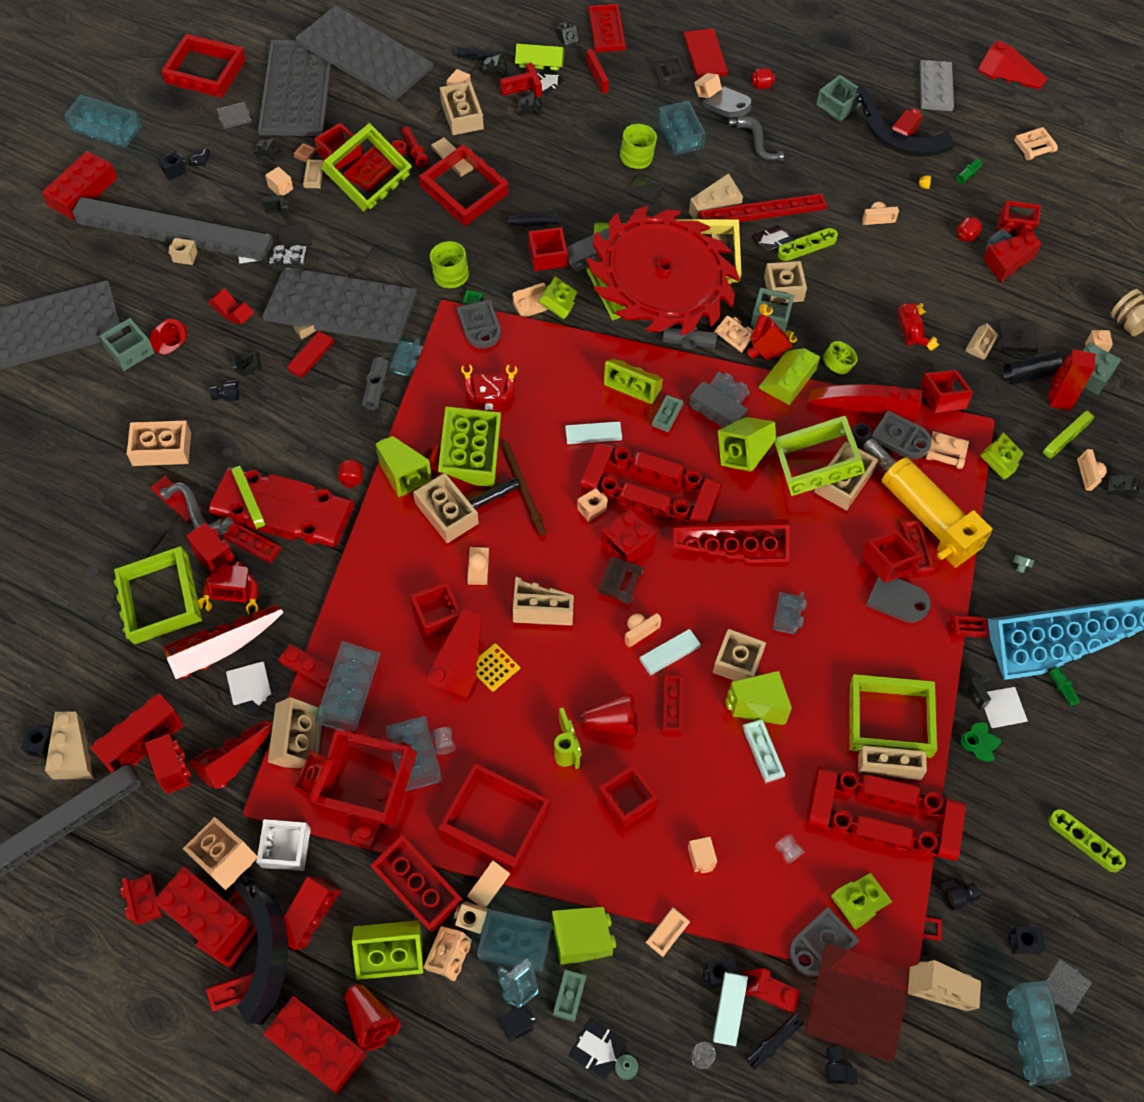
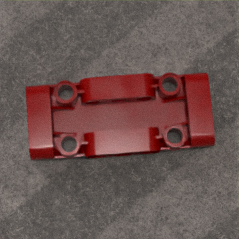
(651, 484)
(286, 506)
(887, 814)

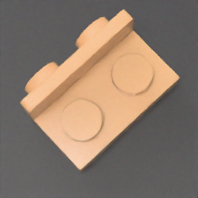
(526, 300)
(734, 333)
(448, 953)

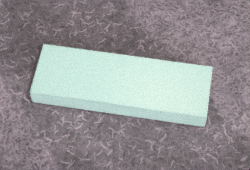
(593, 432)
(669, 652)
(763, 750)
(730, 1008)

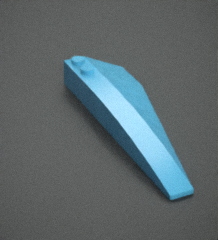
(1049, 638)

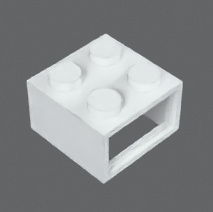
(283, 845)

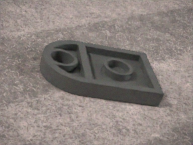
(728, 103)
(478, 322)
(902, 436)
(898, 600)
(811, 941)

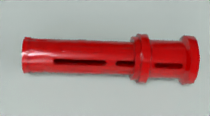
(416, 150)

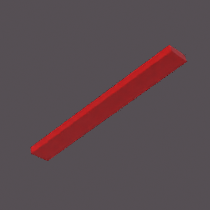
(766, 209)

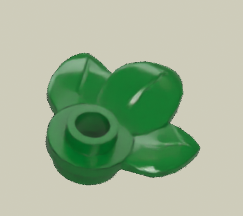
(983, 742)

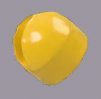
(924, 182)

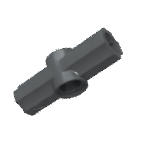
(691, 339)
(375, 383)

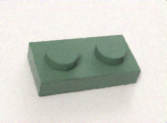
(667, 413)
(569, 995)

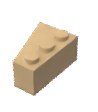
(718, 195)
(541, 605)
(68, 748)
(944, 985)

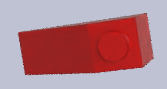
(909, 122)

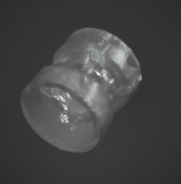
(443, 740)
(790, 850)
(705, 1052)

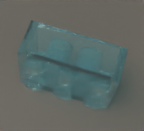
(681, 127)
(416, 733)
(513, 938)

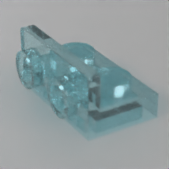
(406, 357)
(726, 385)
(788, 612)
(519, 984)

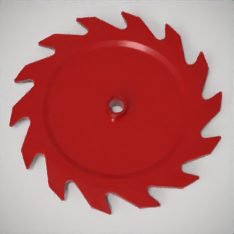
(663, 270)

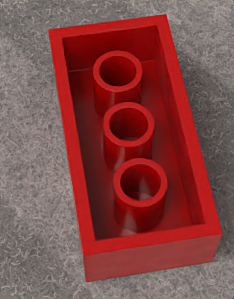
(84, 179)
(127, 739)
(417, 883)
(203, 913)
(315, 1045)

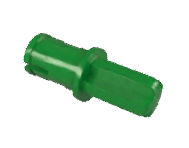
(969, 171)
(1064, 686)

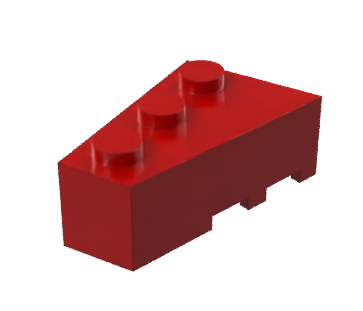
(308, 910)

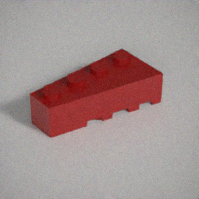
(1071, 379)

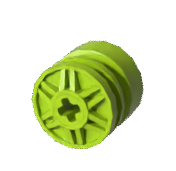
(638, 146)
(449, 264)

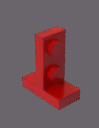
(522, 82)
(771, 990)

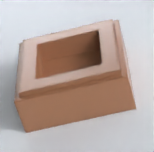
(305, 152)

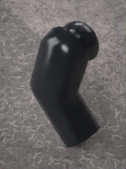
(201, 159)

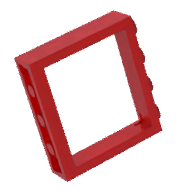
(208, 47)
(463, 215)
(336, 754)
(502, 782)

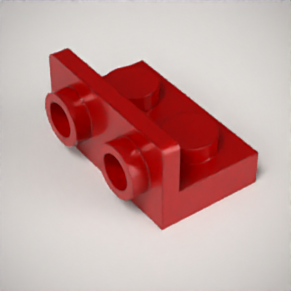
(139, 897)

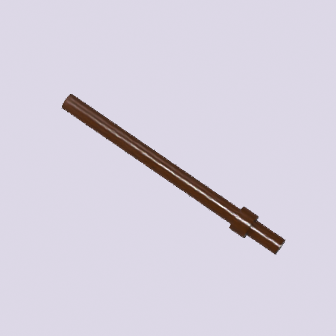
(535, 517)

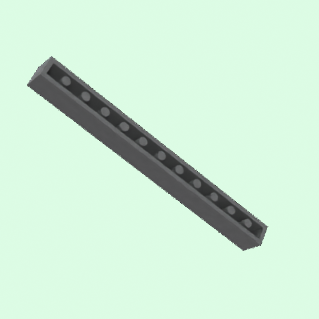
(167, 227)

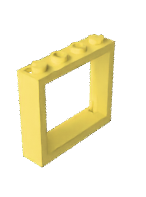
(725, 227)

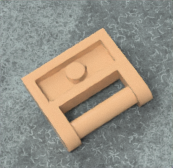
(1034, 139)
(949, 446)

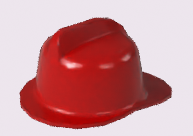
(168, 336)

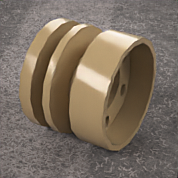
(1131, 312)

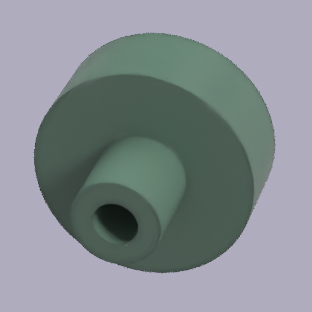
(1023, 562)
(623, 1072)

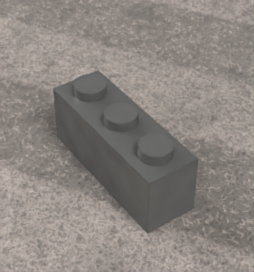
(582, 250)
(716, 405)

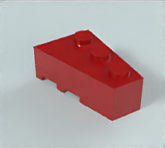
(1011, 254)

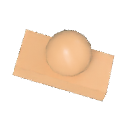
(880, 214)
(1091, 471)
(478, 566)
(641, 628)

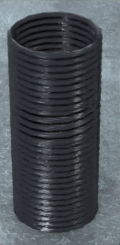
(1032, 367)

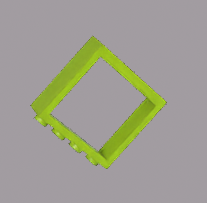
(385, 148)
(812, 436)
(146, 566)
(892, 686)

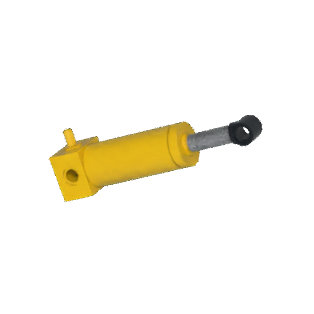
(958, 533)

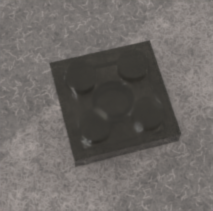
(287, 257)

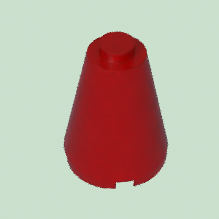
(612, 717)
(370, 1018)

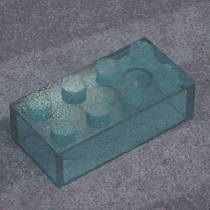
(102, 121)
(347, 687)
(1038, 1033)

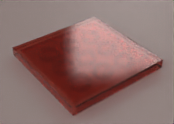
(858, 1003)

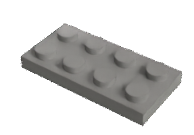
(936, 85)

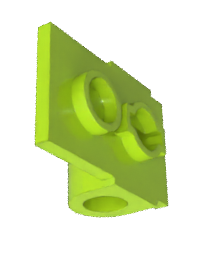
(558, 298)
(1002, 456)
(566, 745)
(861, 900)

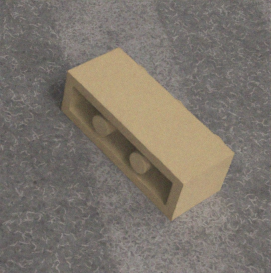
(892, 763)

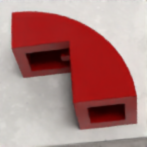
(228, 308)

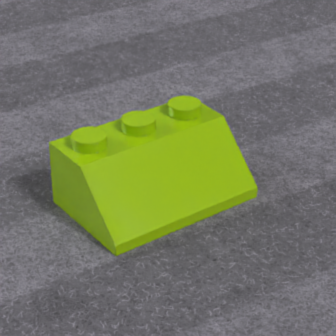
(539, 56)
(790, 374)
(632, 380)
(387, 949)

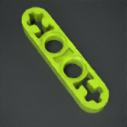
(823, 237)
(1068, 434)
(248, 497)
(1085, 843)

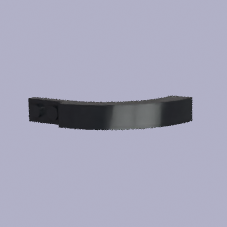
(896, 141)
(272, 951)

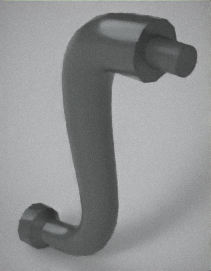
(750, 122)
(193, 508)

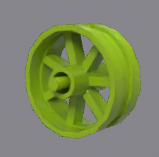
(840, 357)

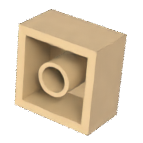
(785, 278)
(738, 656)

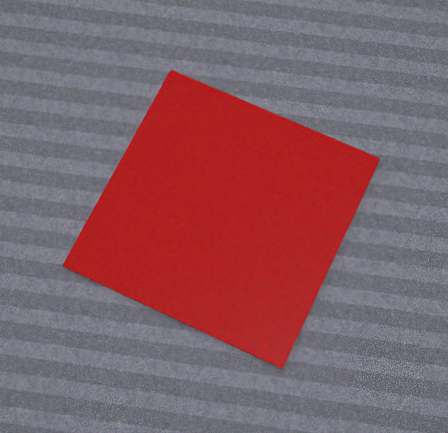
(708, 773)

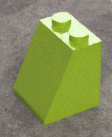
(745, 442)
(403, 466)
(759, 699)
(582, 934)

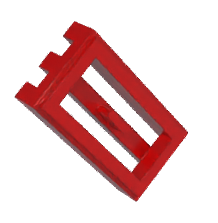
(984, 633)

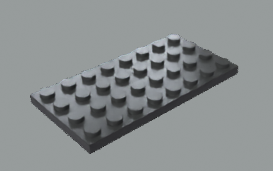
(364, 53)
(294, 91)
(341, 305)
(56, 324)

